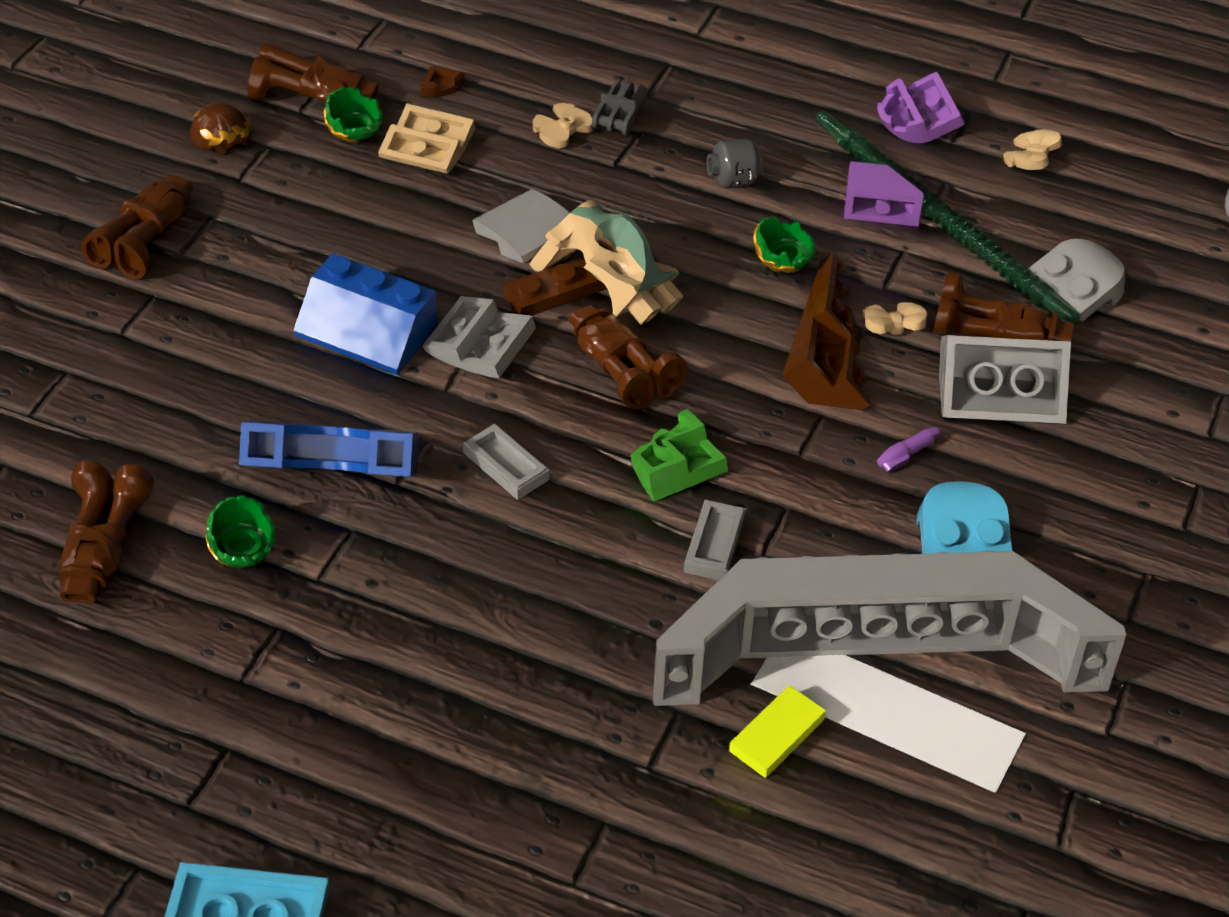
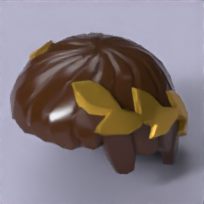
(220, 127)

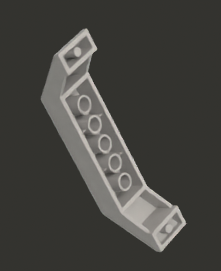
(887, 608)

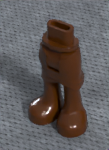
(313, 79)
(151, 213)
(974, 316)
(614, 344)
(96, 549)

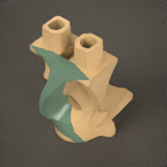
(627, 270)

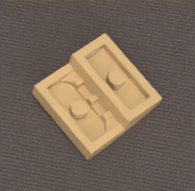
(427, 138)

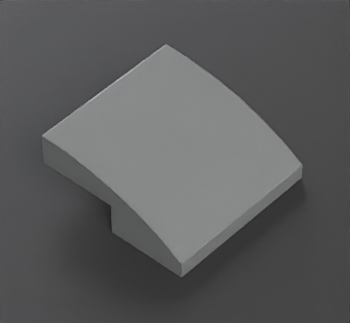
(521, 224)
(479, 337)

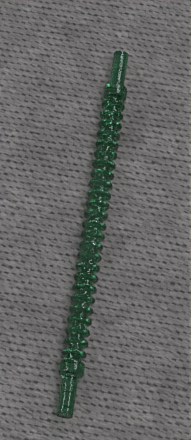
(978, 243)

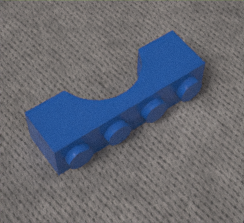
(329, 448)

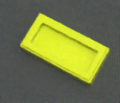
(777, 731)

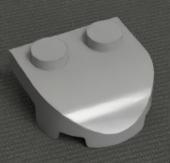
(1082, 275)

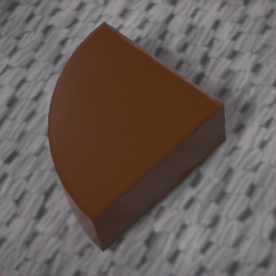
(441, 82)

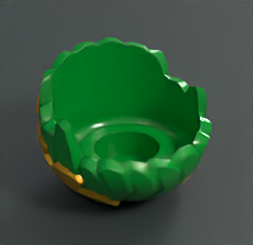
(352, 115)
(783, 245)
(240, 532)

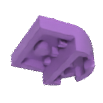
(919, 110)

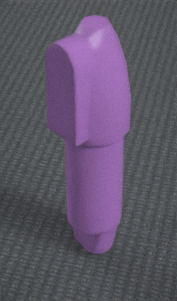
(900, 452)

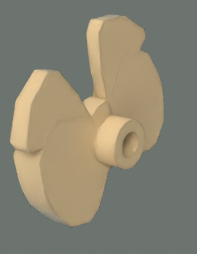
(558, 132)
(1037, 146)
(907, 316)

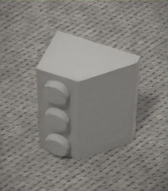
(1004, 379)

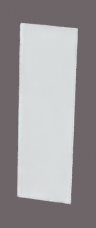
(899, 714)

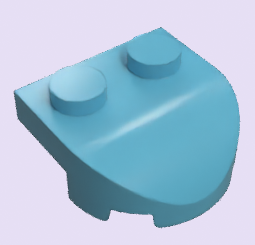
(963, 519)

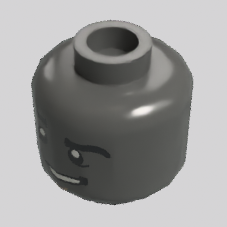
(735, 163)

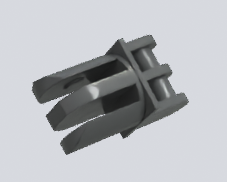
(620, 107)

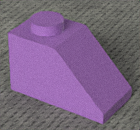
(881, 195)

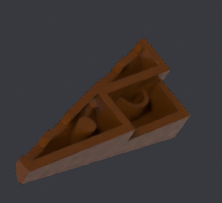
(825, 346)

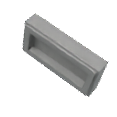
(506, 461)
(714, 540)

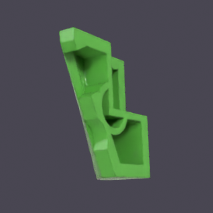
(677, 458)

